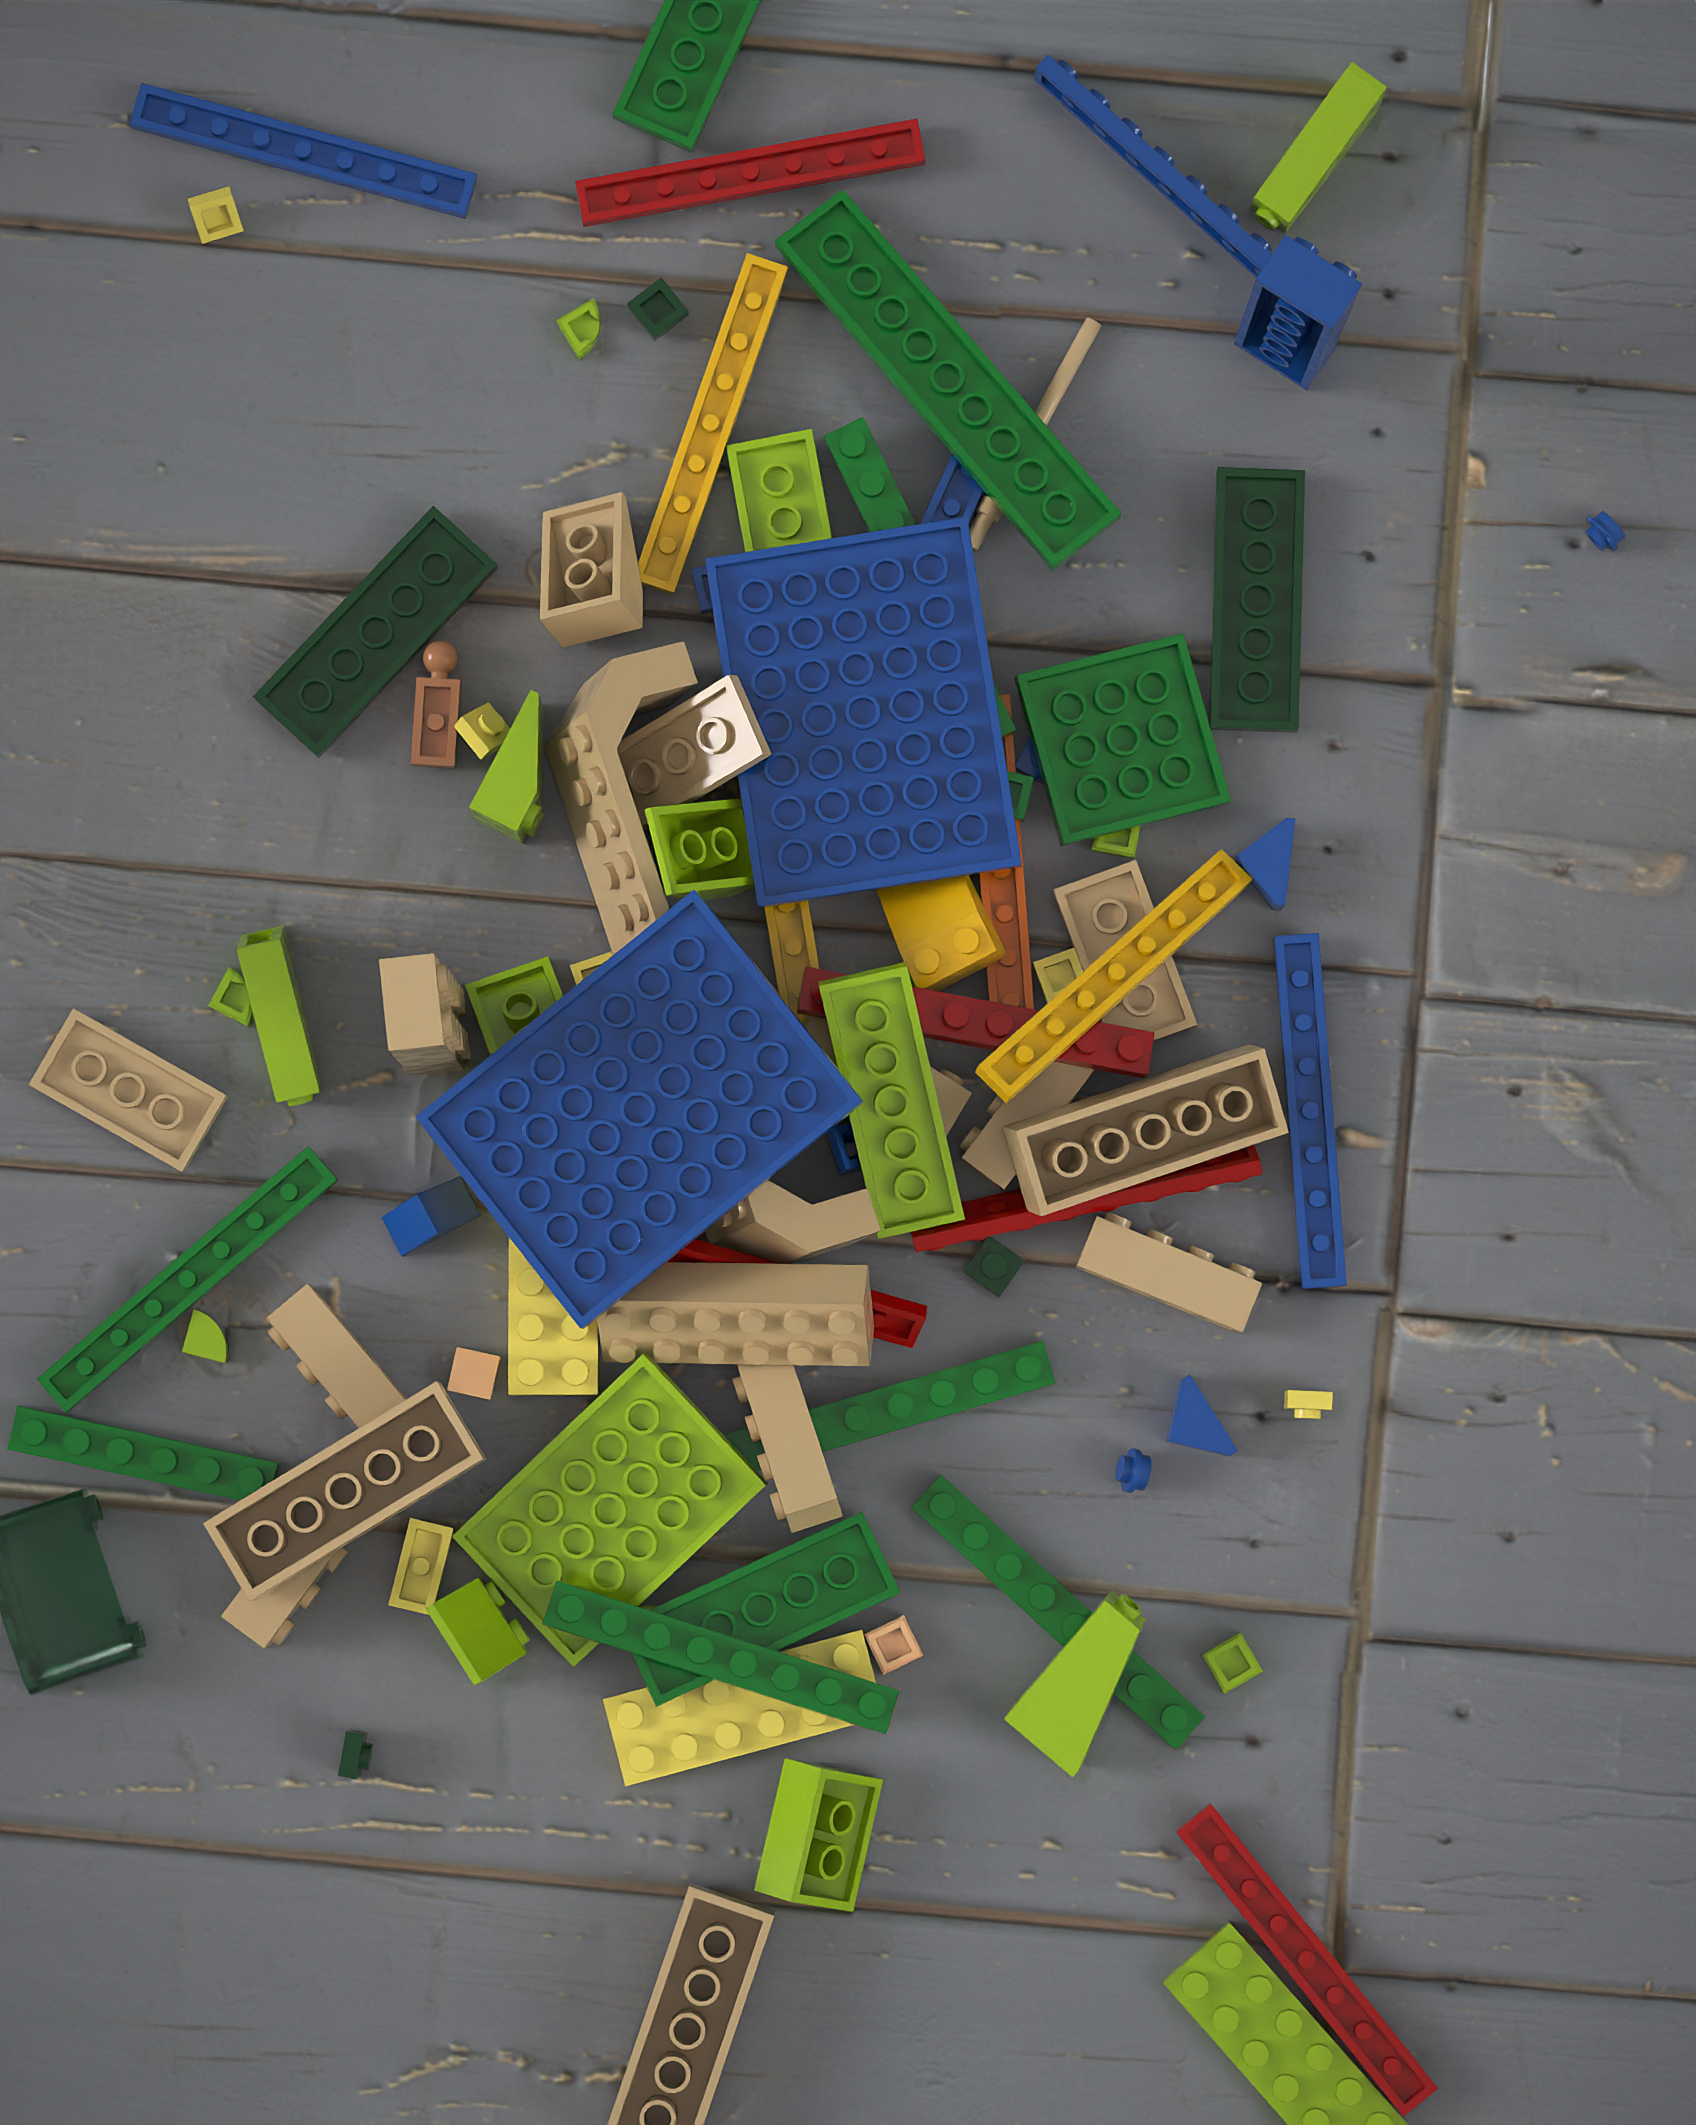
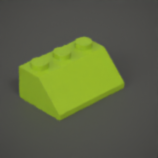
(818, 1835)

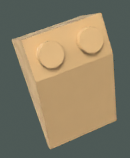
(589, 571)

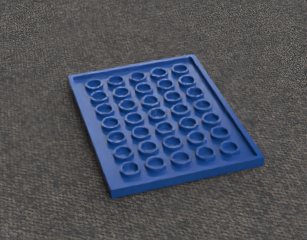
(873, 708)
(639, 1109)

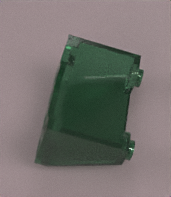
(61, 1594)

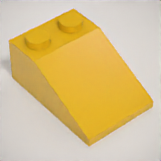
(941, 930)

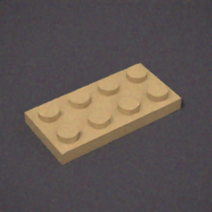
(692, 748)
(1098, 915)
(128, 1090)

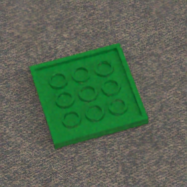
(1122, 739)

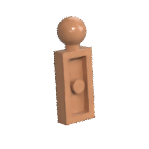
(436, 709)

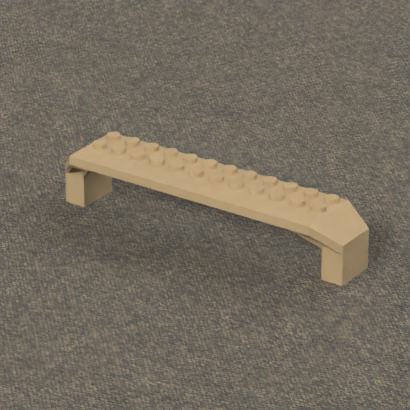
(631, 898)

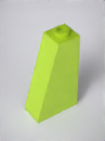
(1318, 148)
(279, 1015)
(1075, 1689)

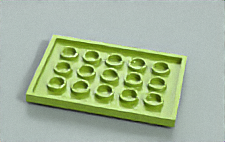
(611, 1501)

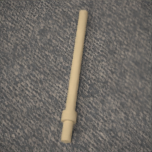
(986, 510)

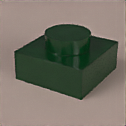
(657, 309)
(993, 1266)
(355, 1754)

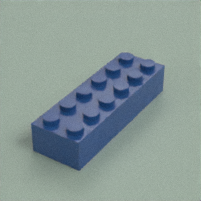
(1297, 310)

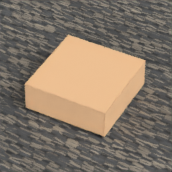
(473, 1373)
(893, 1644)

